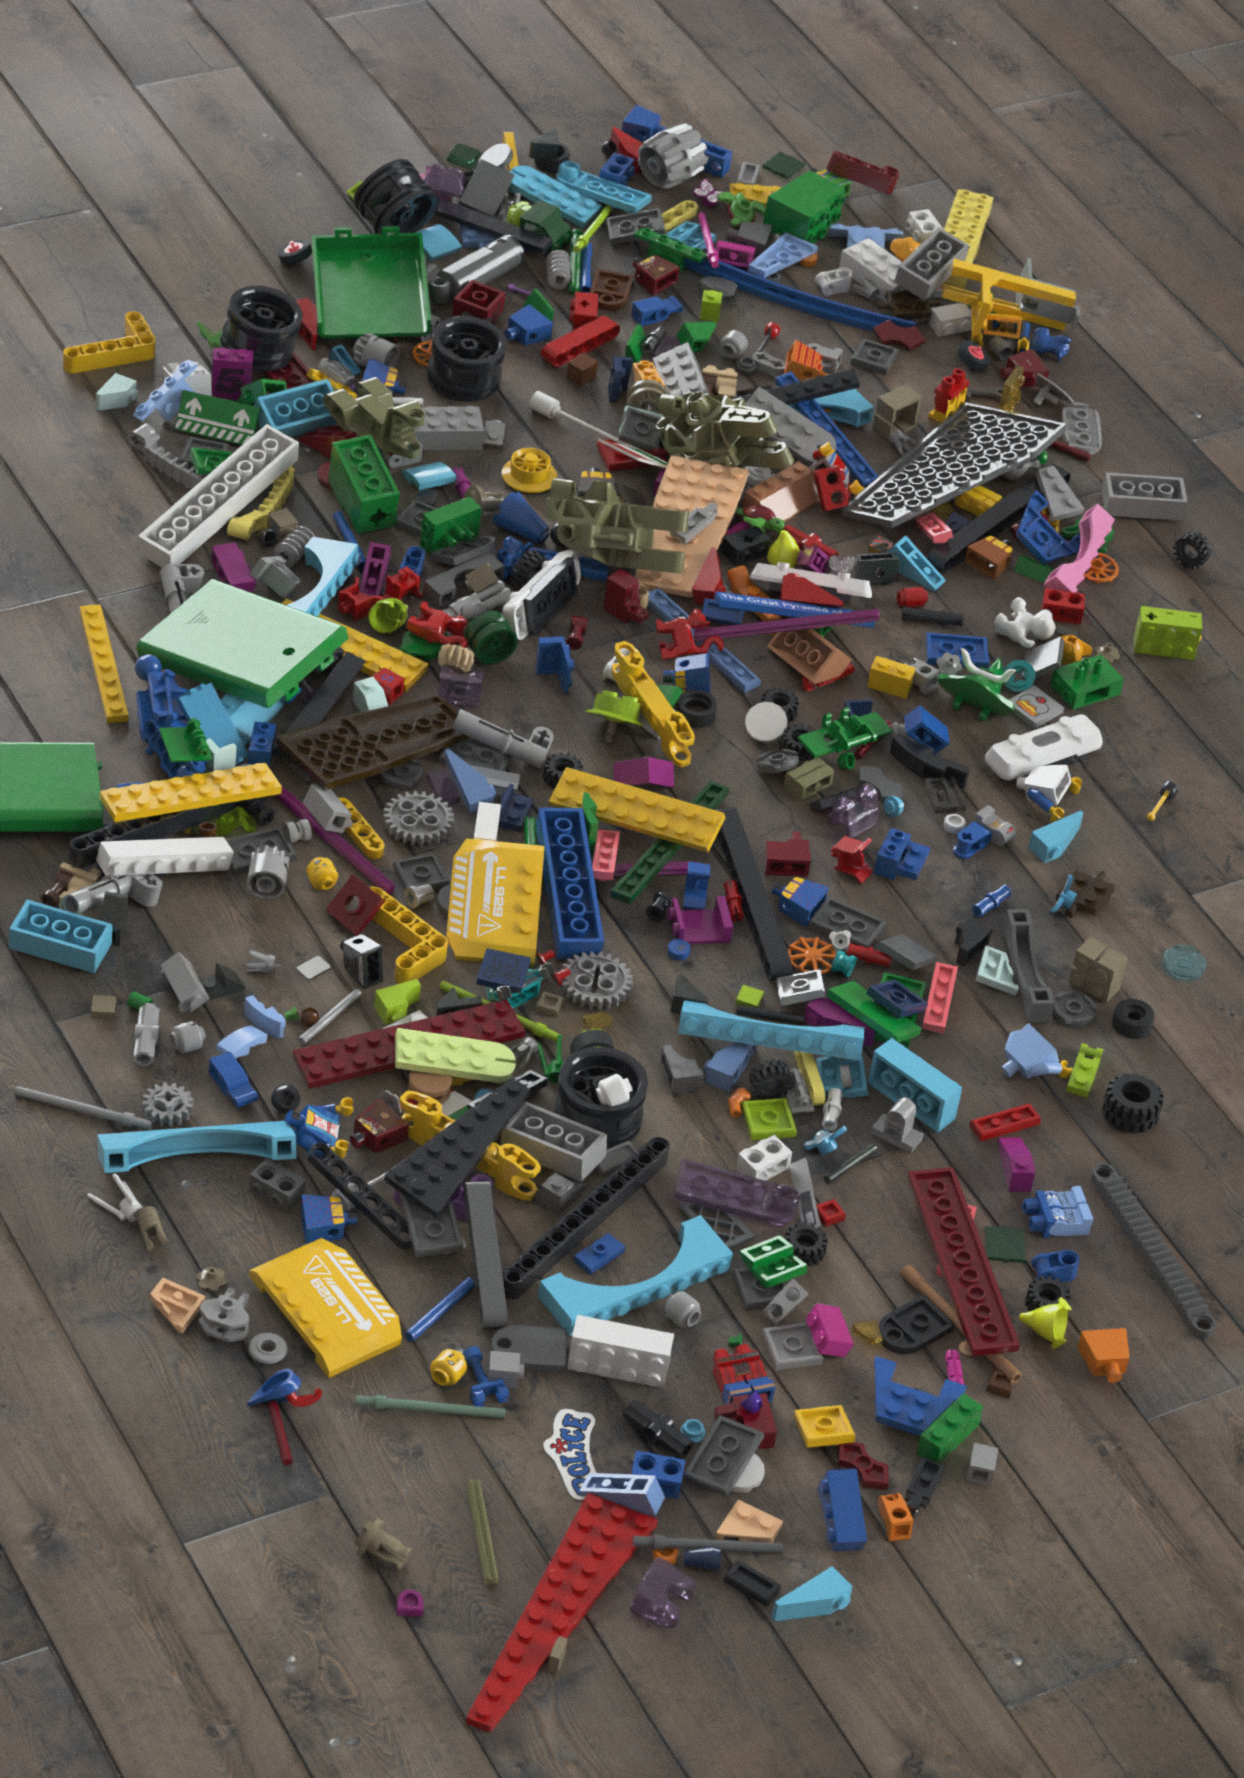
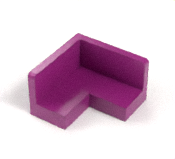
(644, 771)

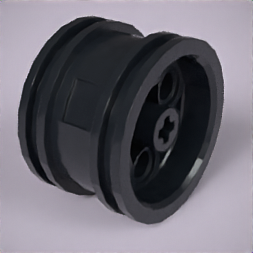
(264, 323)
(466, 358)
(579, 1099)

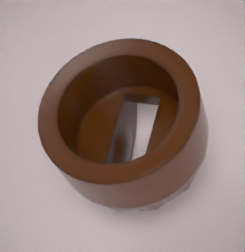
(207, 829)
(309, 1017)

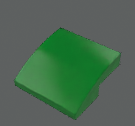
(591, 823)
(773, 1261)

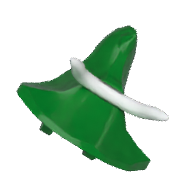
(980, 688)

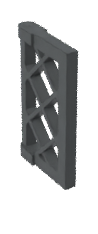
(735, 1223)

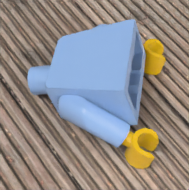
(1032, 1055)

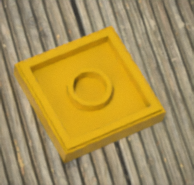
(824, 1426)

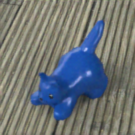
(1044, 343)
(511, 552)

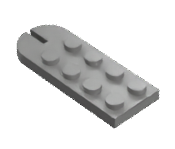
(794, 429)

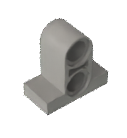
(276, 575)
(898, 1126)

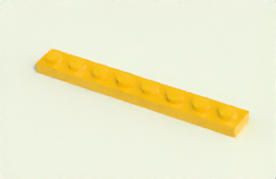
(103, 664)

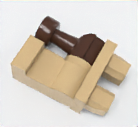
(720, 381)
(69, 880)

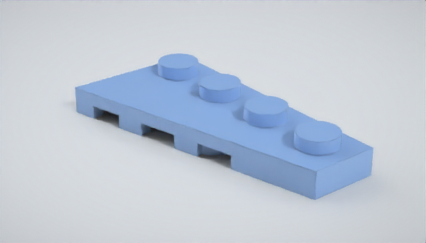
(781, 254)

